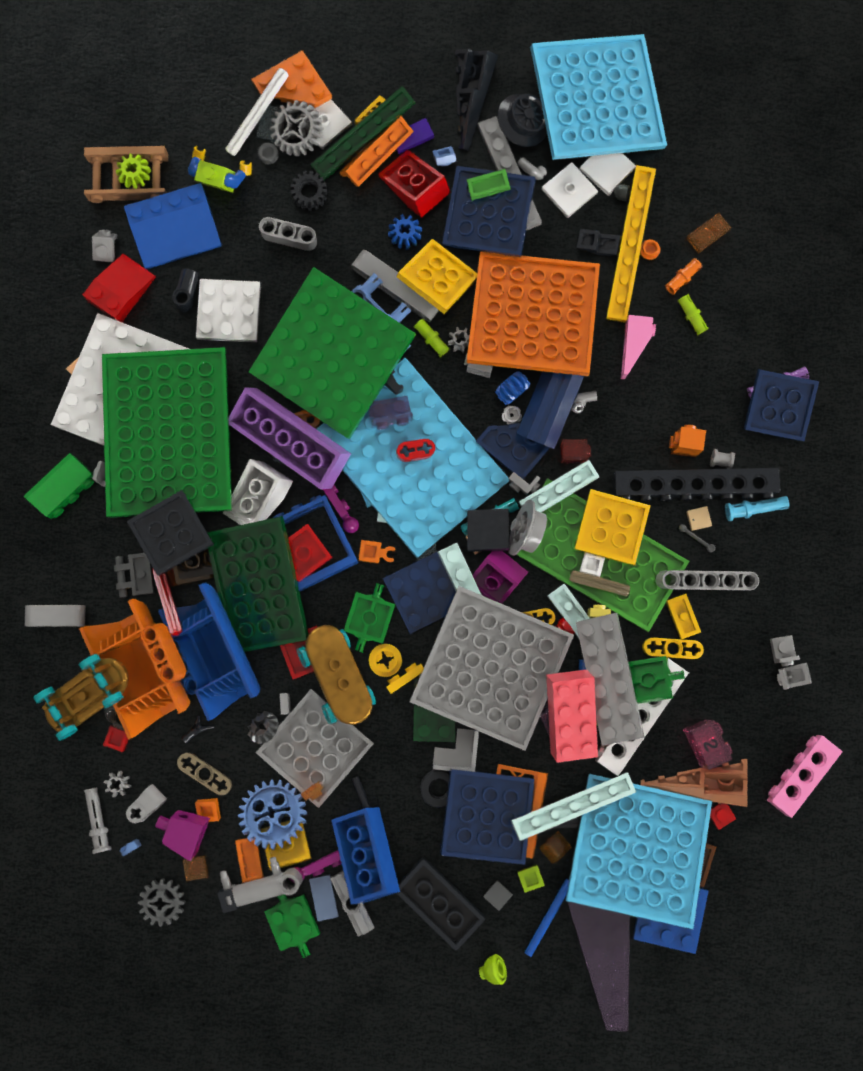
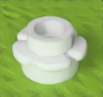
(511, 410)

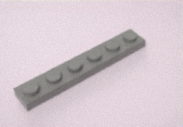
(503, 158)

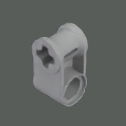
(148, 802)

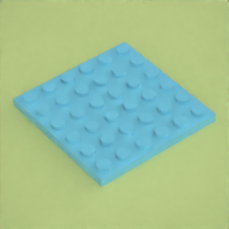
(598, 96)
(642, 855)

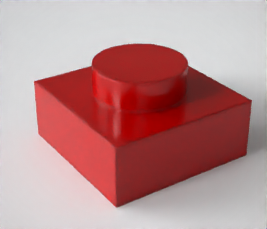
(721, 815)

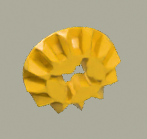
(381, 669)

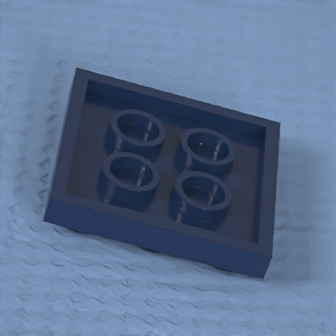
(781, 405)
(421, 592)

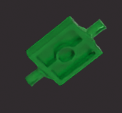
(369, 617)
(653, 679)
(292, 923)

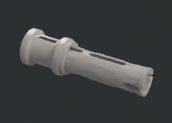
(92, 794)

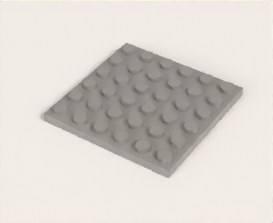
(491, 668)

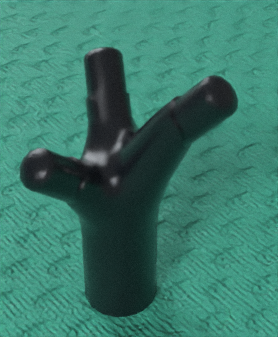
(196, 729)

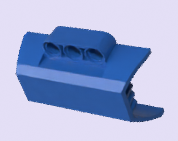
(212, 655)

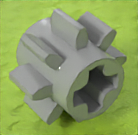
(457, 335)
(110, 784)

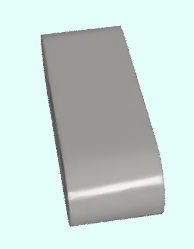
(280, 227)
(55, 615)

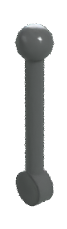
(710, 548)

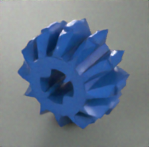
(404, 238)
(512, 387)

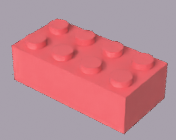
(572, 715)

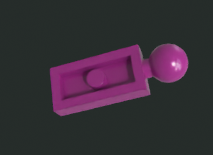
(350, 524)
(317, 867)

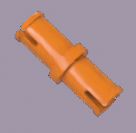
(683, 276)

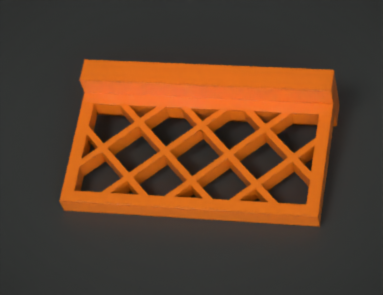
(537, 800)

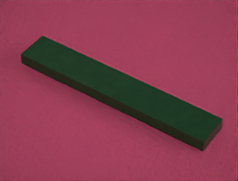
(363, 133)

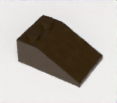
(192, 570)

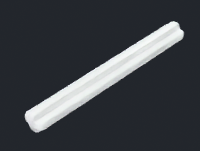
(257, 111)

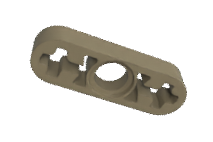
(188, 770)

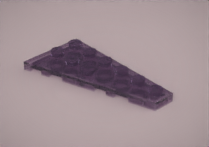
(606, 953)

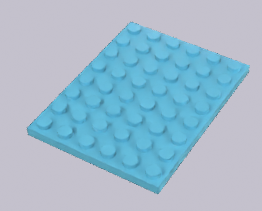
(426, 495)

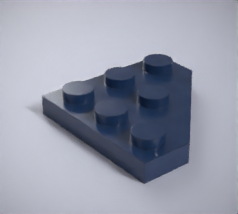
(511, 449)

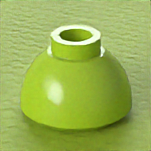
(494, 970)

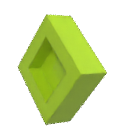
(530, 878)

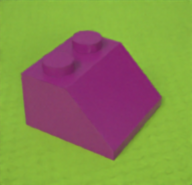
(498, 576)

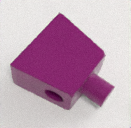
(183, 832)

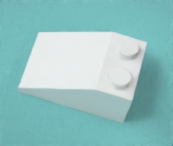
(257, 493)

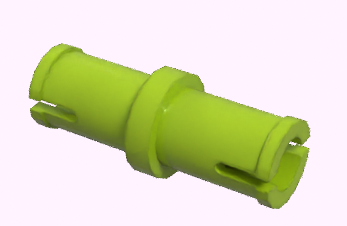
(693, 314)
(431, 337)

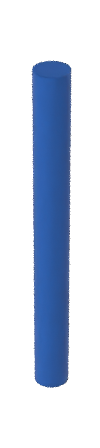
(547, 919)

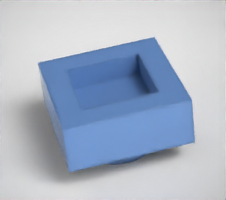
(444, 156)

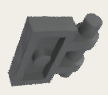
(140, 575)

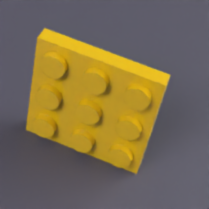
(437, 276)
(612, 527)

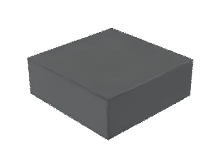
(497, 895)

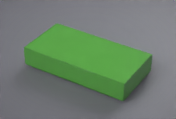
(488, 184)

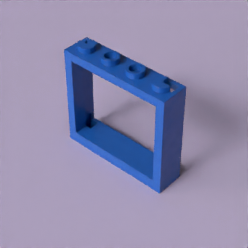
(301, 510)

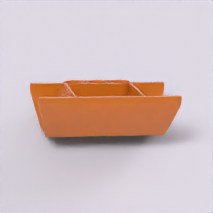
(151, 665)

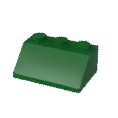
(60, 486)

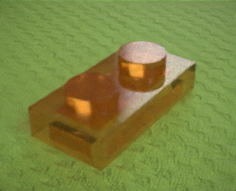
(708, 232)

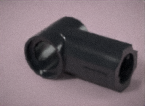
(186, 288)

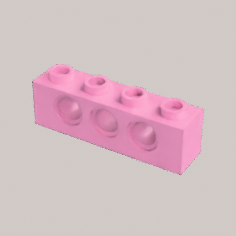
(827, 754)

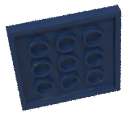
(491, 222)
(481, 816)

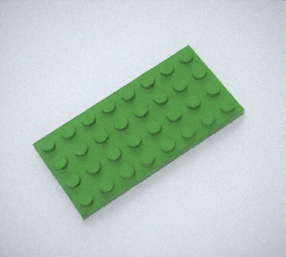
(558, 558)

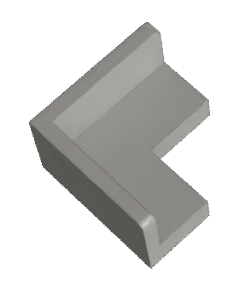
(461, 757)

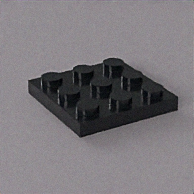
(170, 533)

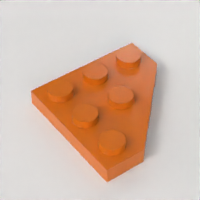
(301, 84)

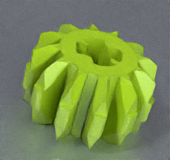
(138, 165)

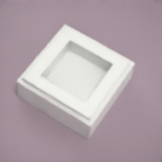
(592, 564)

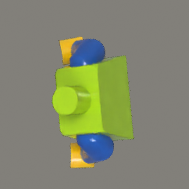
(216, 175)

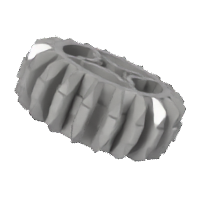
(310, 120)

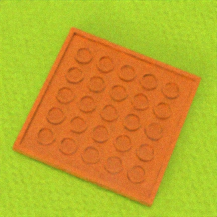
(534, 314)

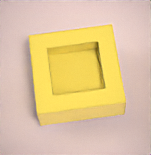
(598, 610)

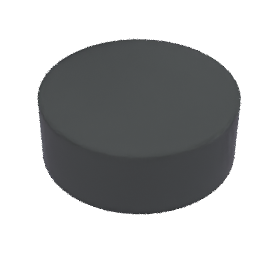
(268, 153)

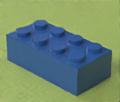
(365, 855)

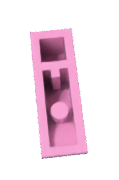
(637, 335)

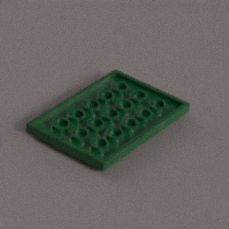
(258, 583)

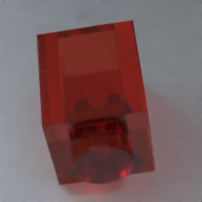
(575, 451)

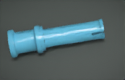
(747, 509)

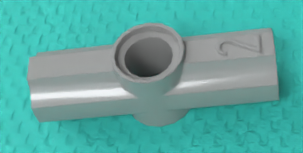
(358, 915)

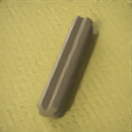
(599, 583)

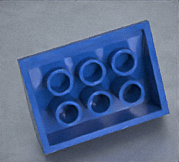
(173, 226)

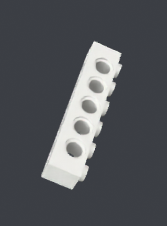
(616, 763)

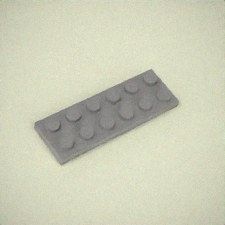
(614, 690)

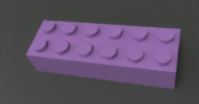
(288, 438)

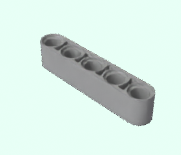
(367, 264)
(716, 580)

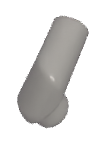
(530, 169)
(581, 400)

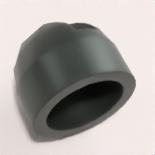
(621, 192)

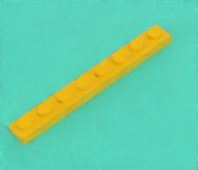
(631, 244)

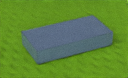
(323, 897)

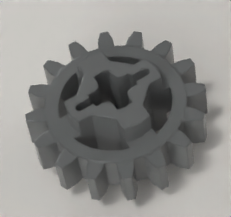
(162, 892)

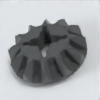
(261, 736)

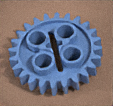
(277, 833)

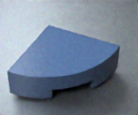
(130, 847)

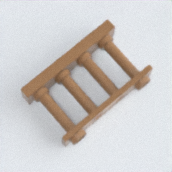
(112, 155)

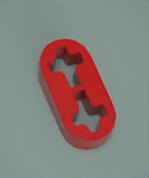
(414, 445)

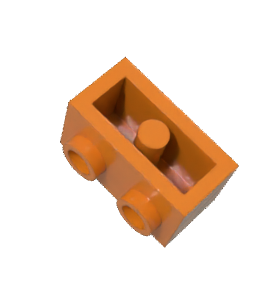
(688, 441)

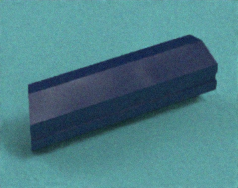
(549, 407)

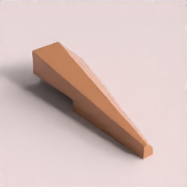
(719, 784)

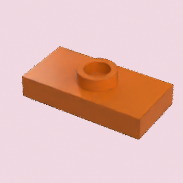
(249, 860)

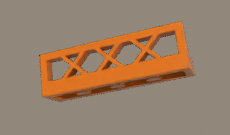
(376, 152)

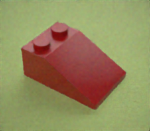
(415, 182)
(119, 287)

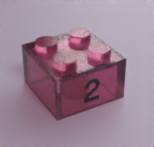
(708, 743)

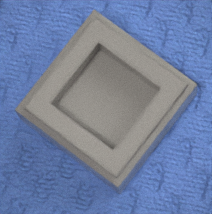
(285, 703)

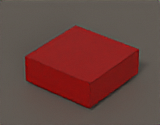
(116, 739)

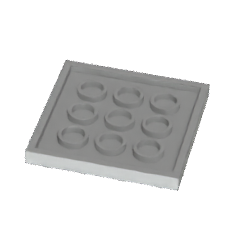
(314, 750)

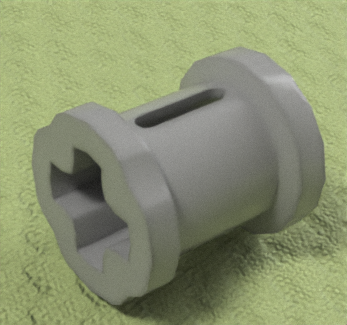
(722, 459)

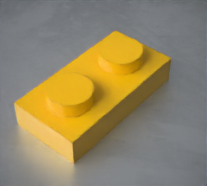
(683, 616)
(397, 682)

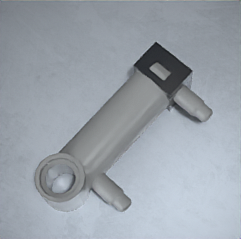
(234, 895)

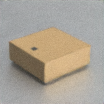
(699, 518)

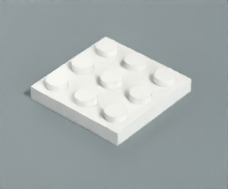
(228, 310)

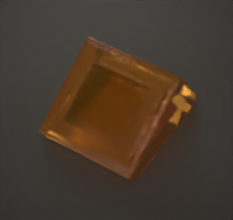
(555, 847)

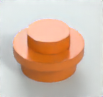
(650, 249)

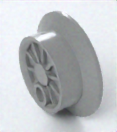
(527, 529)

